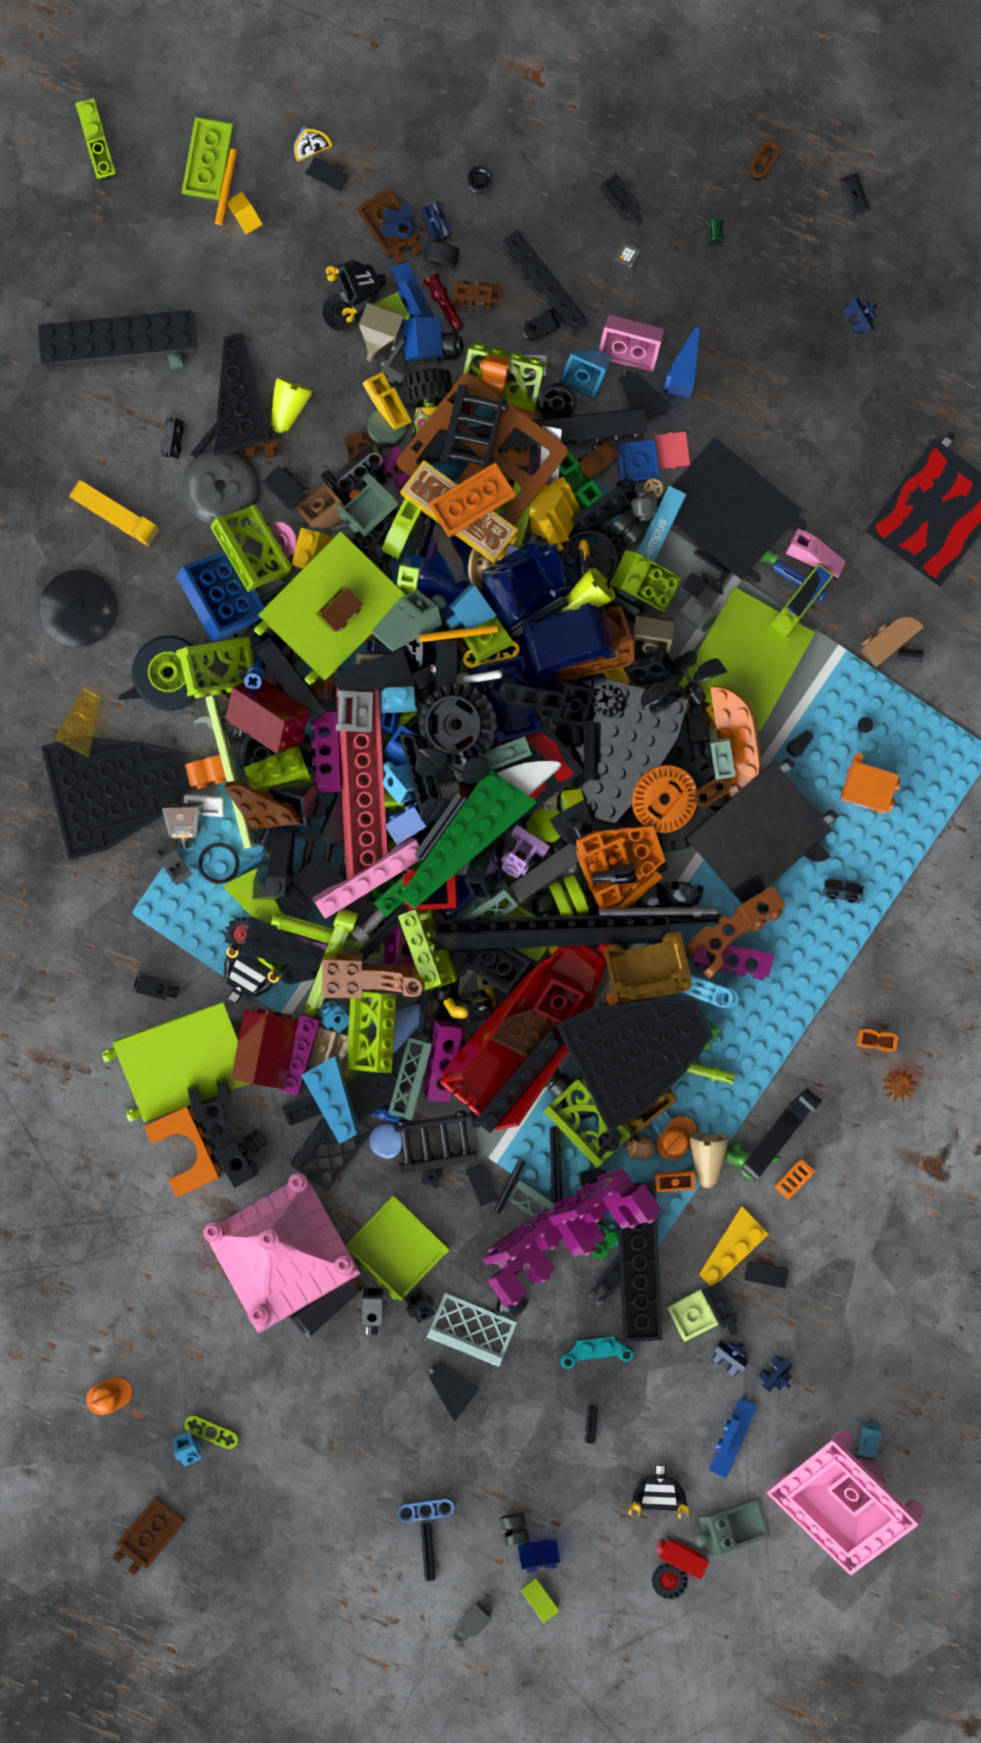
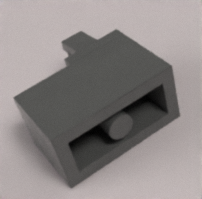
(472, 1623)

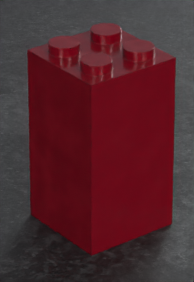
(268, 715)
(264, 1048)

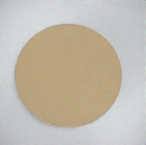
(476, 564)

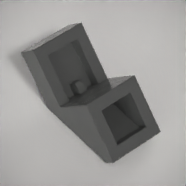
(172, 862)

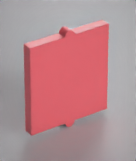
(672, 450)

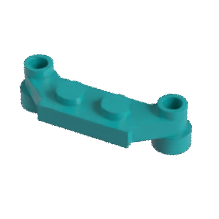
(596, 1348)

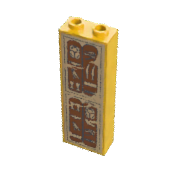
(487, 535)

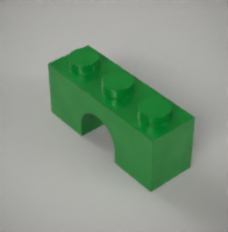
(585, 491)

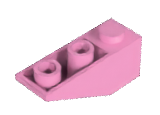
(813, 551)

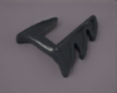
(713, 583)

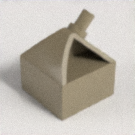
(379, 329)
(653, 632)

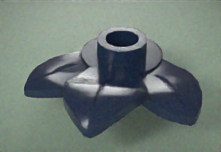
(396, 221)

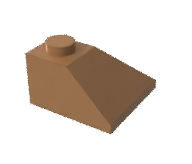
(320, 508)

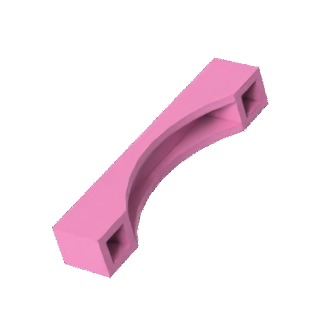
(346, 892)

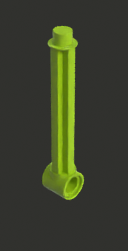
(343, 925)
(317, 932)

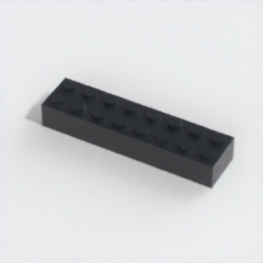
(117, 338)
(640, 1280)

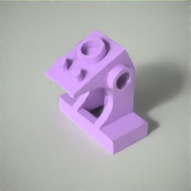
(527, 845)

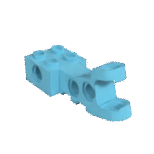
(712, 993)

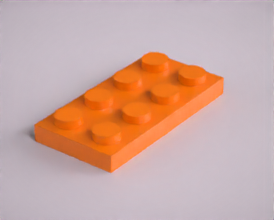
(472, 500)

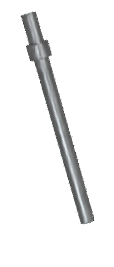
(696, 911)

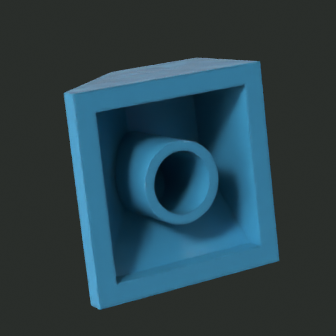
(585, 371)

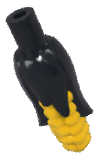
(584, 558)

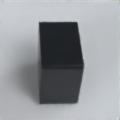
(693, 585)

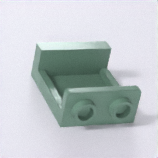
(367, 507)
(721, 755)

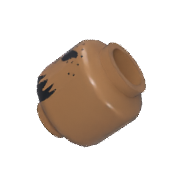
(640, 1147)

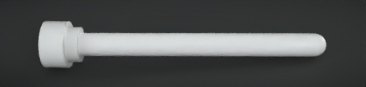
(464, 678)

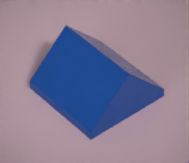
(423, 338)

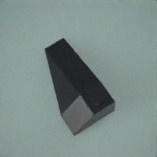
(275, 870)

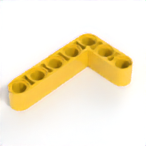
(137, 527)

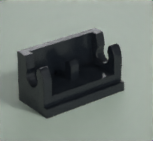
(301, 1110)

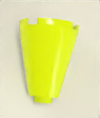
(287, 403)
(590, 589)

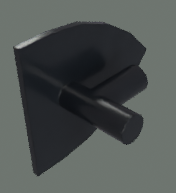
(573, 823)

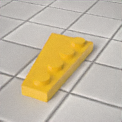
(737, 1242)

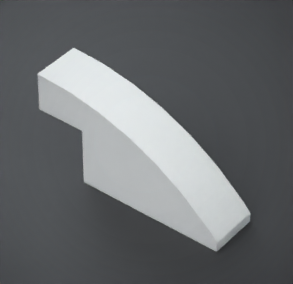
(530, 775)

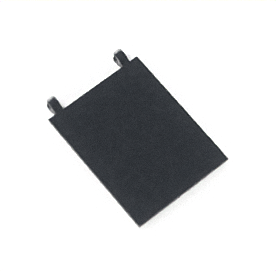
(732, 509)
(760, 832)

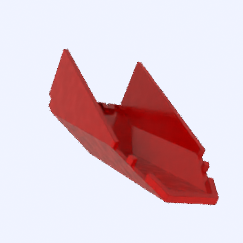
(485, 1065)

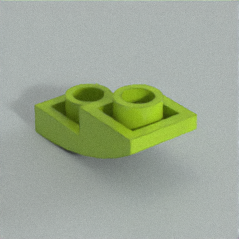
(539, 1600)

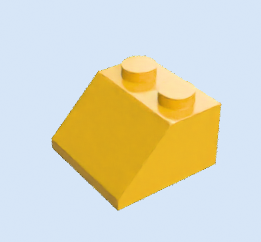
(308, 547)

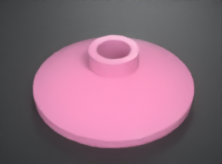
(284, 532)

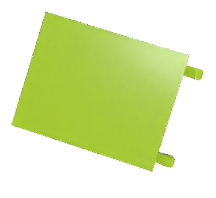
(294, 608)
(752, 652)
(177, 1056)

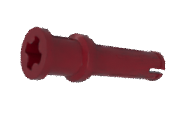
(439, 293)

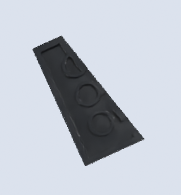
(273, 945)

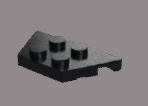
(434, 1009)

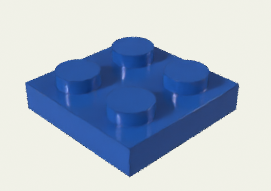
(638, 461)

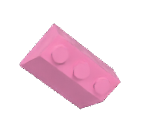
(631, 343)

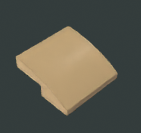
(327, 1046)

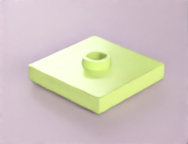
(692, 1315)

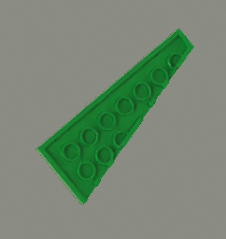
(483, 817)

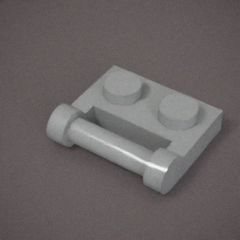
(361, 711)

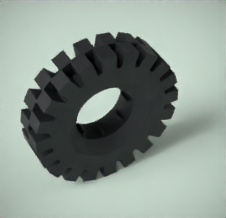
(701, 774)

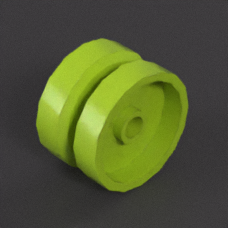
(569, 898)

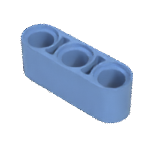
(416, 1506)

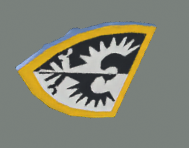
(310, 142)

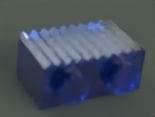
(539, 1554)

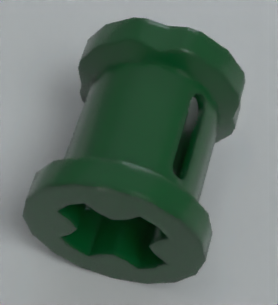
(715, 230)

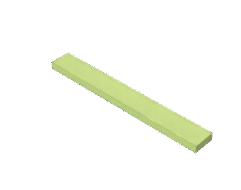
(228, 765)

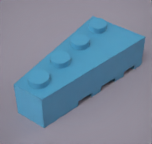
(333, 1098)

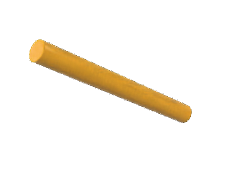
(226, 186)
(458, 633)

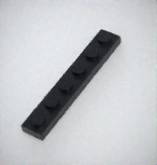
(519, 1081)

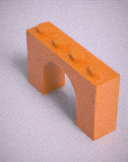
(204, 1169)

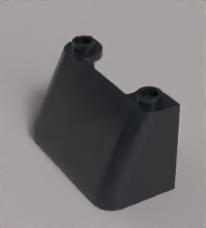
(317, 1313)

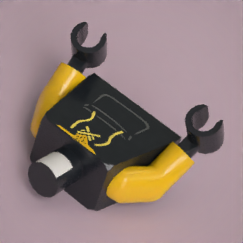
(470, 1006)

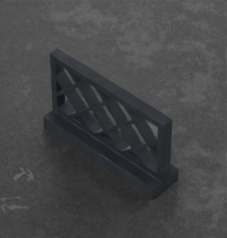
(315, 1140)

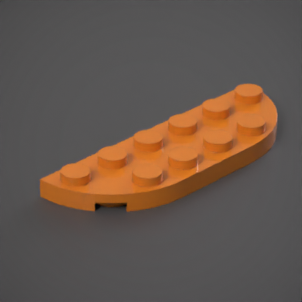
(737, 721)

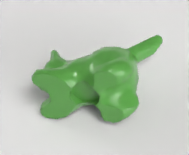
(737, 1156)

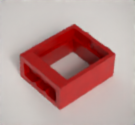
(450, 893)
(682, 1557)

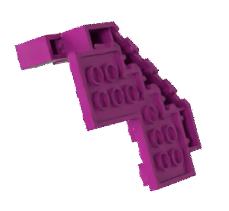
(573, 1222)

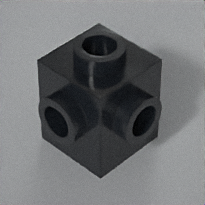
(419, 1305)

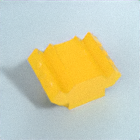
(553, 512)

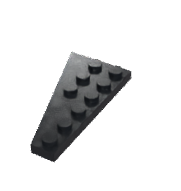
(239, 408)

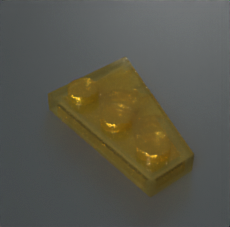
(80, 723)

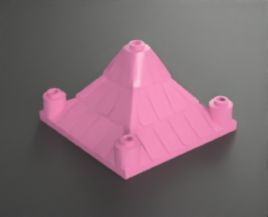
(281, 1253)
(845, 1504)

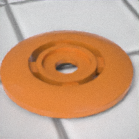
(652, 786)

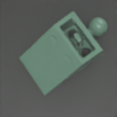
(409, 618)
(732, 1528)

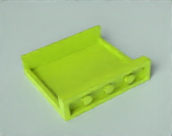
(396, 1248)

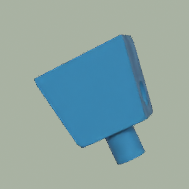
(469, 609)

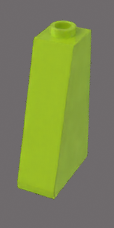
(242, 891)

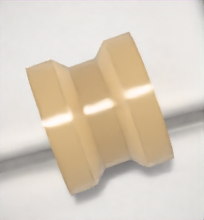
(652, 485)

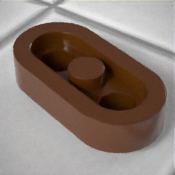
(764, 160)
(711, 792)

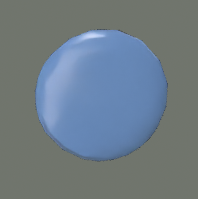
(386, 1141)

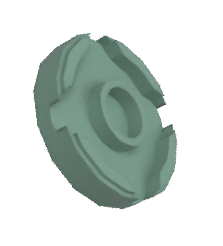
(381, 431)

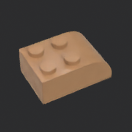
(890, 639)

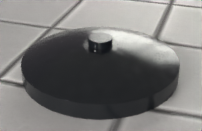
(78, 608)

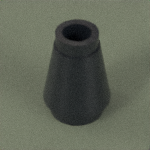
(799, 744)

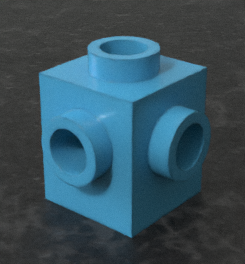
(450, 471)
(334, 1016)
(186, 1448)

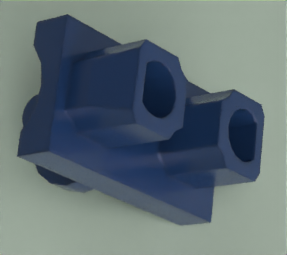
(436, 221)
(865, 322)
(732, 1354)
(770, 1381)

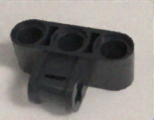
(357, 476)

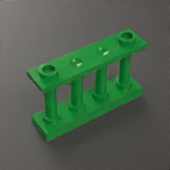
(387, 894)

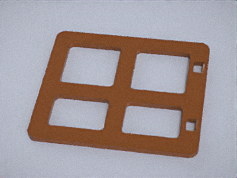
(511, 419)

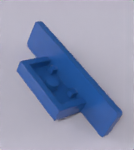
(411, 291)
(729, 1444)

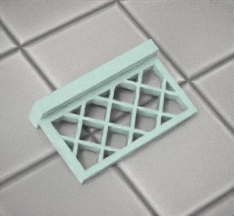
(461, 1343)

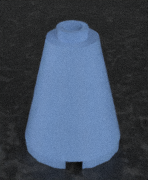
(405, 1024)

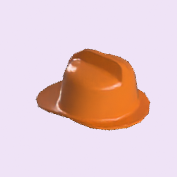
(675, 1138)
(109, 1395)

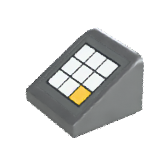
(627, 255)

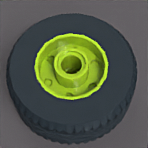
(150, 671)

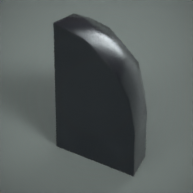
(510, 1310)

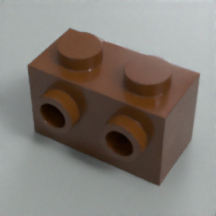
(597, 461)
(339, 609)

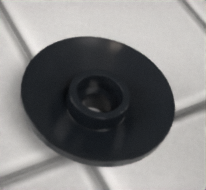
(330, 313)

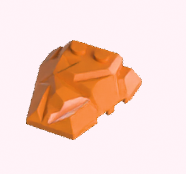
(618, 847)

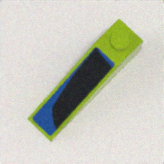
(802, 600)

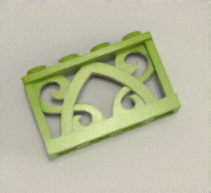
(520, 398)
(259, 532)
(195, 654)
(431, 964)
(359, 1044)
(561, 1117)

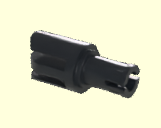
(616, 874)

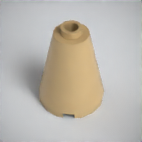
(708, 1156)

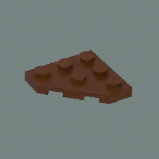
(259, 806)
(523, 1031)

